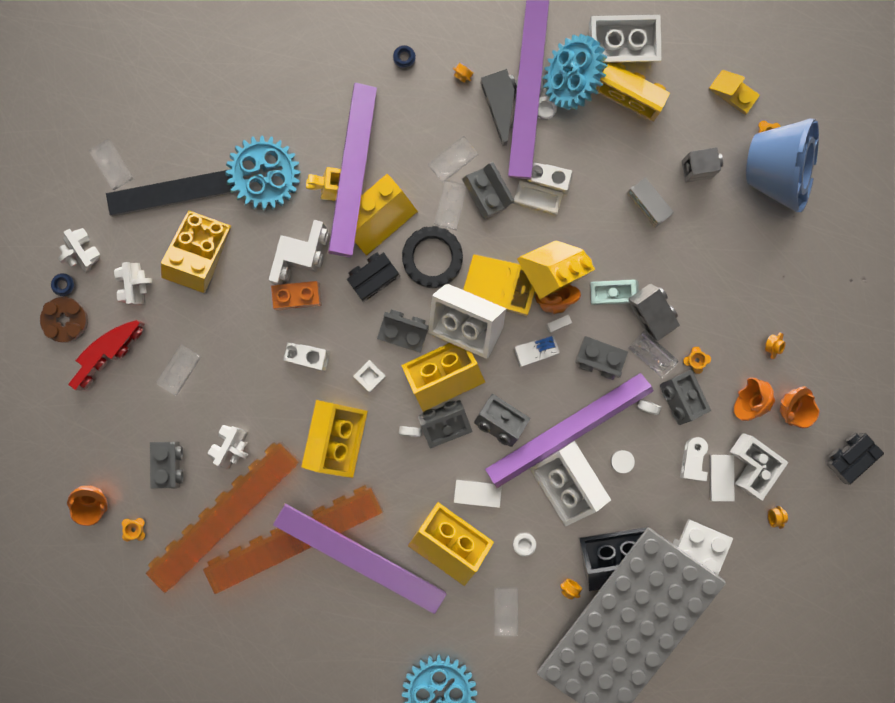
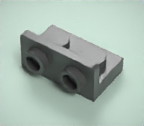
(488, 190)
(403, 331)
(601, 357)
(685, 397)
(501, 421)
(444, 423)
(165, 465)

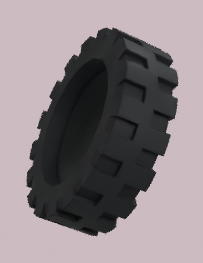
(432, 233)

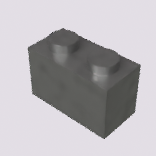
(702, 164)
(654, 311)

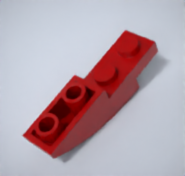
(112, 345)

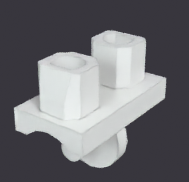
(73, 241)
(134, 283)
(231, 449)

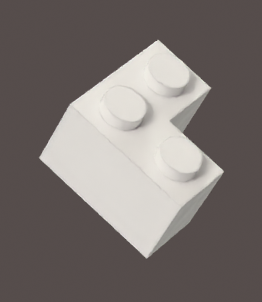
(762, 466)

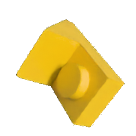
(734, 91)

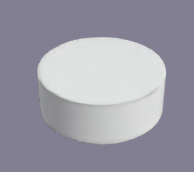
(546, 108)
(649, 407)
(410, 431)
(622, 461)
(524, 544)

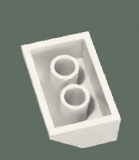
(628, 37)
(466, 320)
(570, 484)

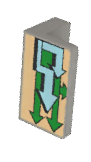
(650, 202)

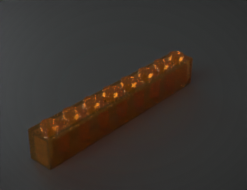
(223, 517)
(282, 546)

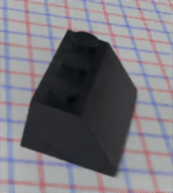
(604, 553)

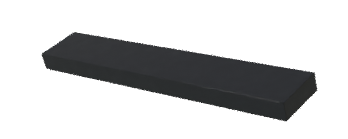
(168, 193)

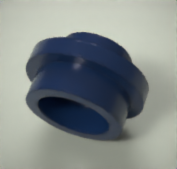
(404, 49)
(55, 284)

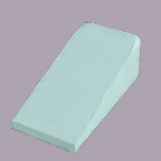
(613, 291)

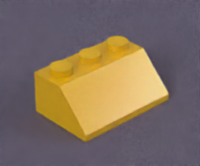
(633, 91)
(381, 213)
(555, 267)
(442, 375)
(334, 439)
(451, 544)

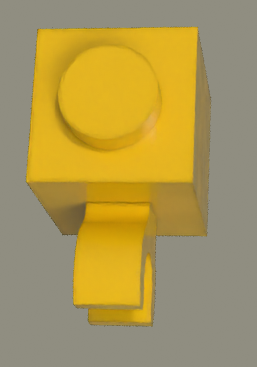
(327, 183)

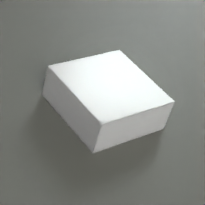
(558, 324)
(369, 376)

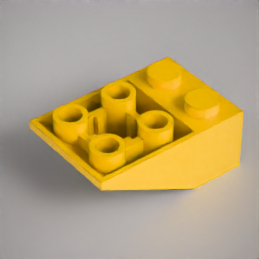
(195, 251)
(500, 283)

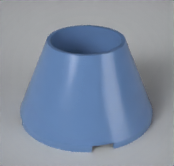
(783, 162)

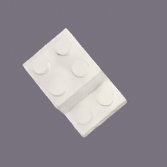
(299, 253)
(704, 545)

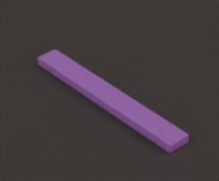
(528, 89)
(352, 170)
(569, 430)
(359, 558)

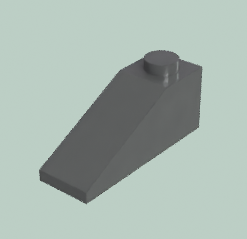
(499, 96)

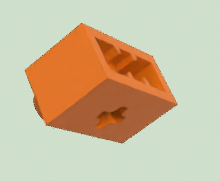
(296, 295)

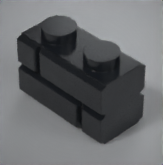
(373, 276)
(854, 457)

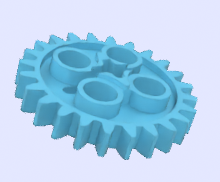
(575, 72)
(256, 153)
(424, 680)

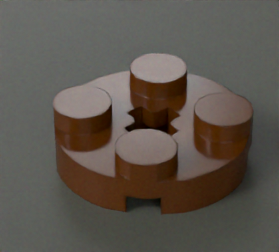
(53, 311)

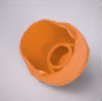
(559, 300)
(754, 400)
(799, 408)
(87, 505)

